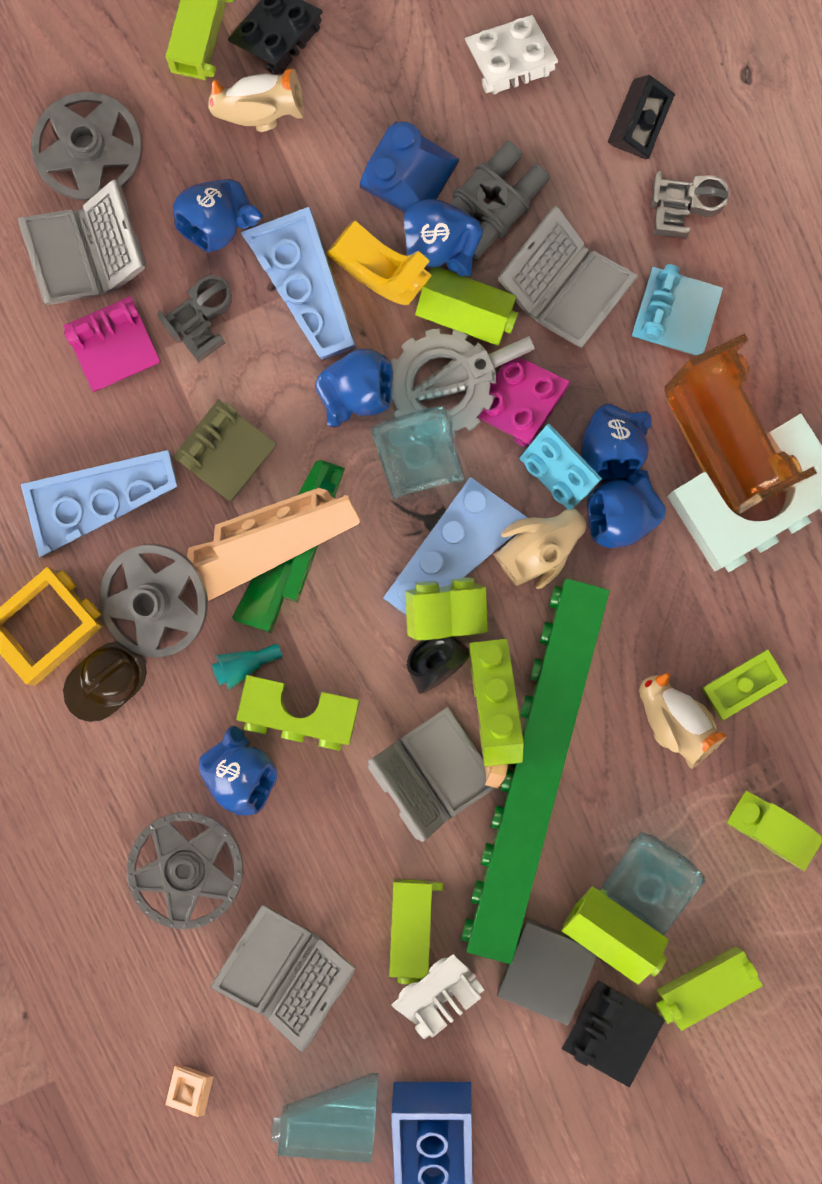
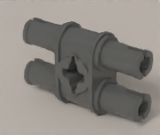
(512, 200)

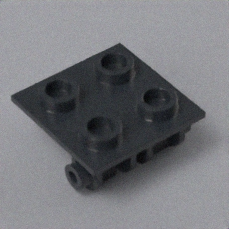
(276, 29)
(613, 1034)

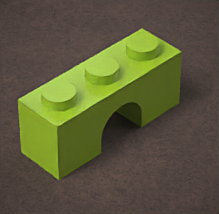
(496, 702)
(264, 707)

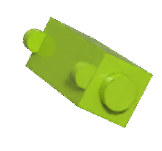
(195, 37)
(467, 306)
(411, 929)
(616, 936)
(707, 988)

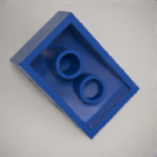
(432, 1132)

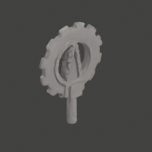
(468, 371)

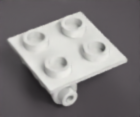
(511, 52)
(445, 979)

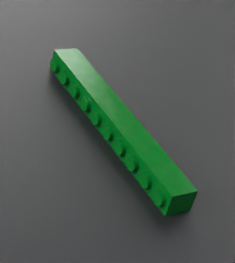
(534, 783)

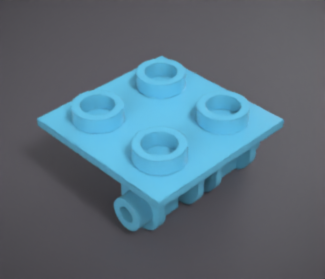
(677, 311)
(559, 468)

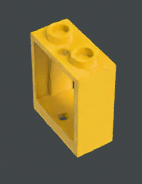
(13, 652)

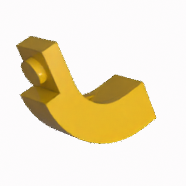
(379, 267)

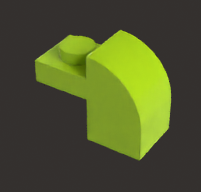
(775, 830)

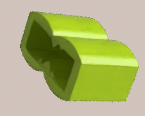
(446, 610)

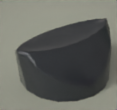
(435, 661)

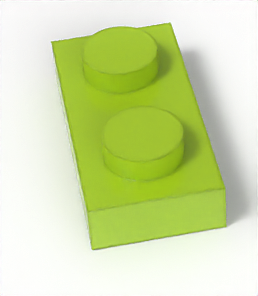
(744, 685)

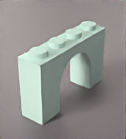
(725, 535)

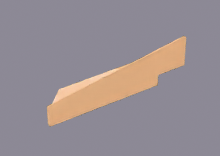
(269, 538)

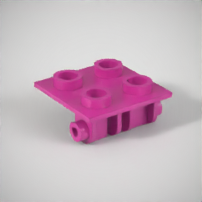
(111, 344)
(523, 399)

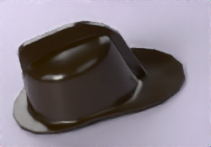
(104, 682)

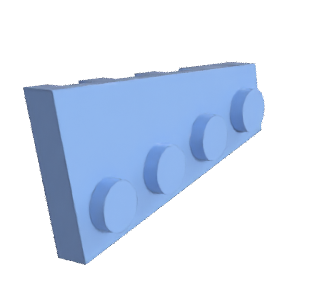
(300, 270)
(86, 499)
(458, 542)

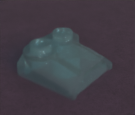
(418, 451)
(653, 882)

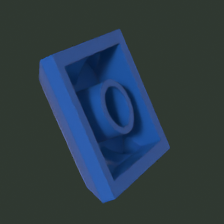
(407, 167)

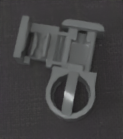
(674, 202)
(192, 322)

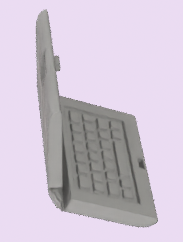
(85, 249)
(564, 281)
(431, 774)
(285, 975)

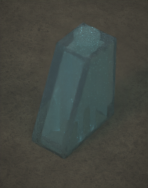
(330, 1123)

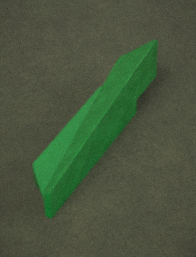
(266, 592)

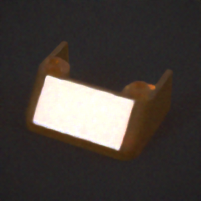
(726, 430)

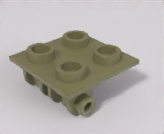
(224, 450)

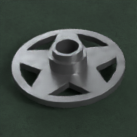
(85, 144)
(153, 600)
(184, 870)

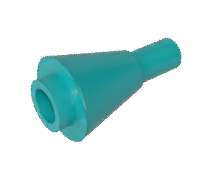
(233, 667)

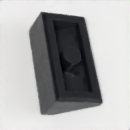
(641, 117)

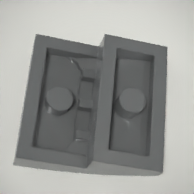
(547, 972)

